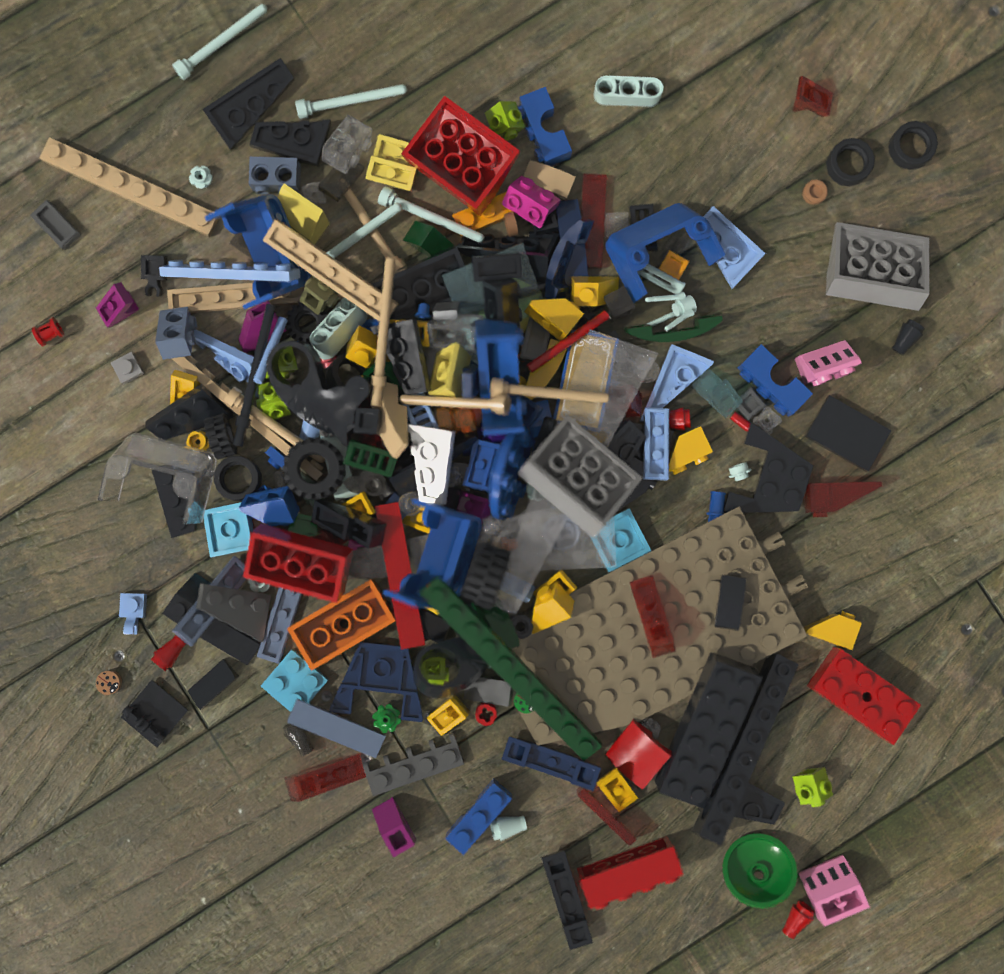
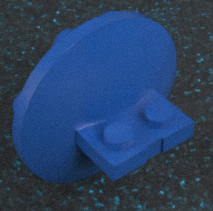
(495, 470)

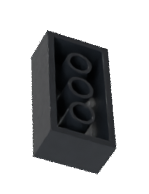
(422, 283)

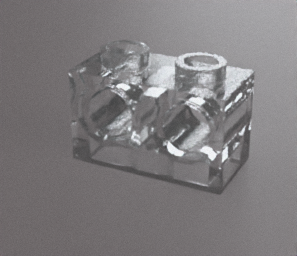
(349, 138)

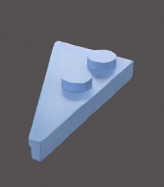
(228, 357)
(677, 373)

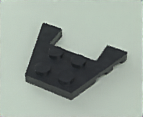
(780, 481)

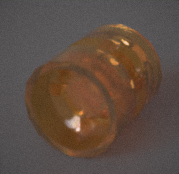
(457, 419)

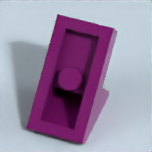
(116, 305)
(473, 505)

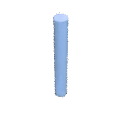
(274, 340)

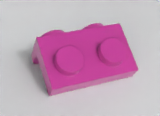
(530, 201)

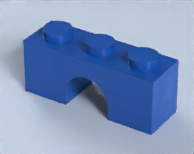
(550, 147)
(757, 369)
(479, 816)

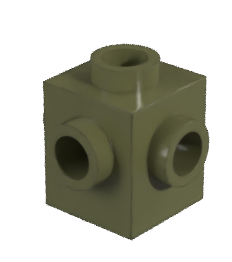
(318, 295)

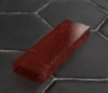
(614, 823)

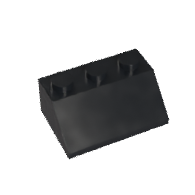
(502, 302)

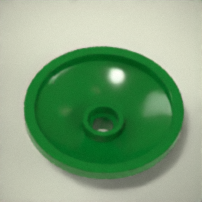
(764, 855)

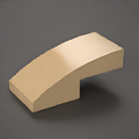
(550, 178)

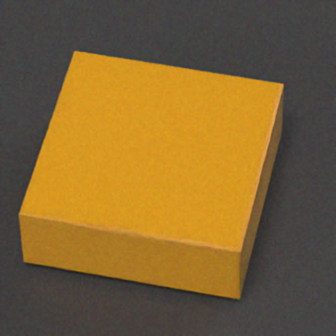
(674, 265)

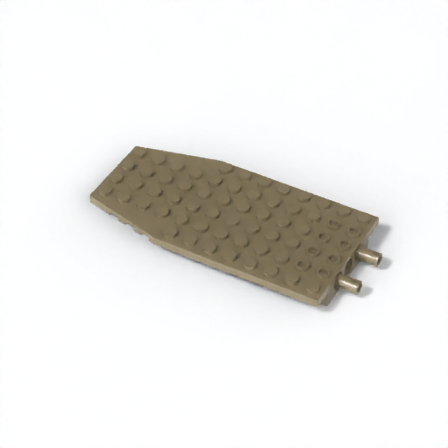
(602, 656)

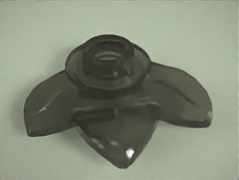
(361, 479)

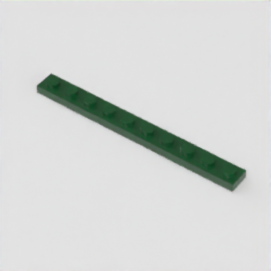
(510, 667)

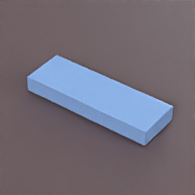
(656, 444)

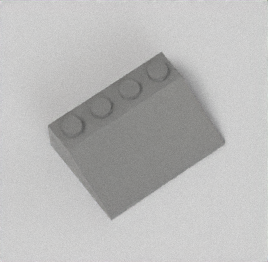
(878, 266)
(580, 476)

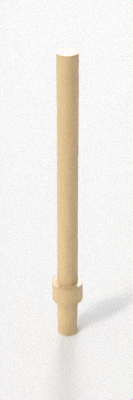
(378, 381)

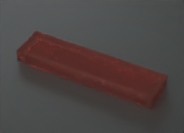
(594, 208)

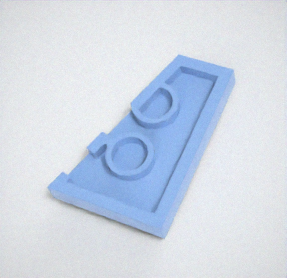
(739, 249)

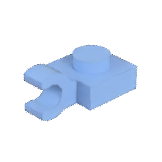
(132, 607)

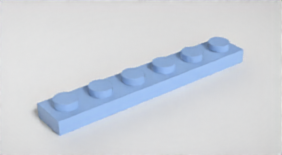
(238, 271)

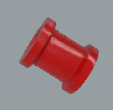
(48, 331)
(481, 719)

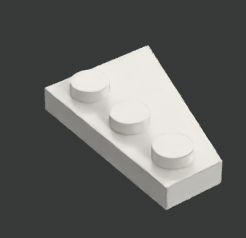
(433, 461)

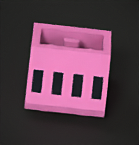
(829, 361)
(833, 890)

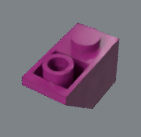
(252, 325)
(393, 827)

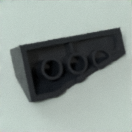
(538, 249)
(218, 632)

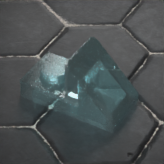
(717, 392)

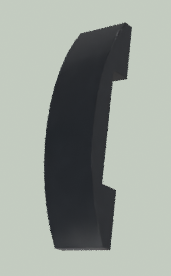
(567, 899)

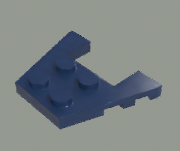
(380, 670)

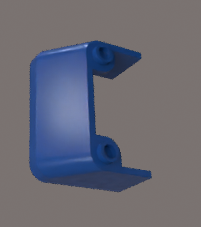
(253, 220)
(628, 245)
(498, 358)
(445, 553)

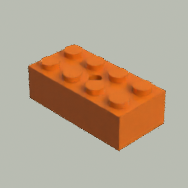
(323, 638)

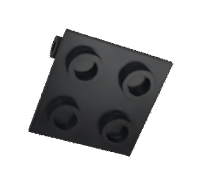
(154, 713)

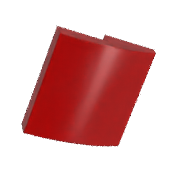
(638, 754)

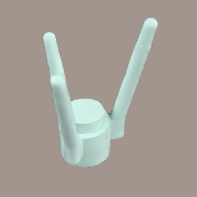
(684, 307)

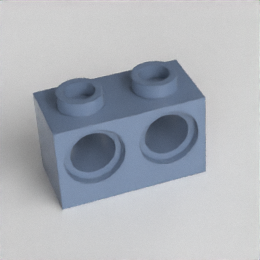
(276, 168)
(175, 333)

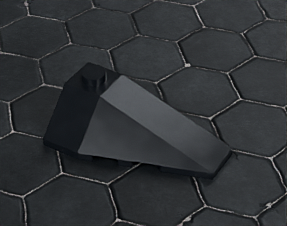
(404, 476)

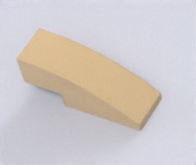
(394, 421)

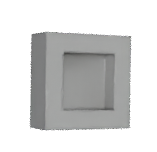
(127, 368)

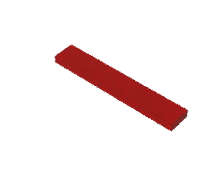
(398, 567)

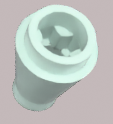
(507, 826)

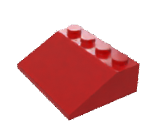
(461, 155)

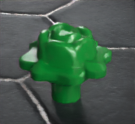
(386, 718)

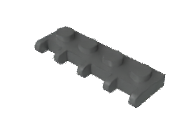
(414, 766)

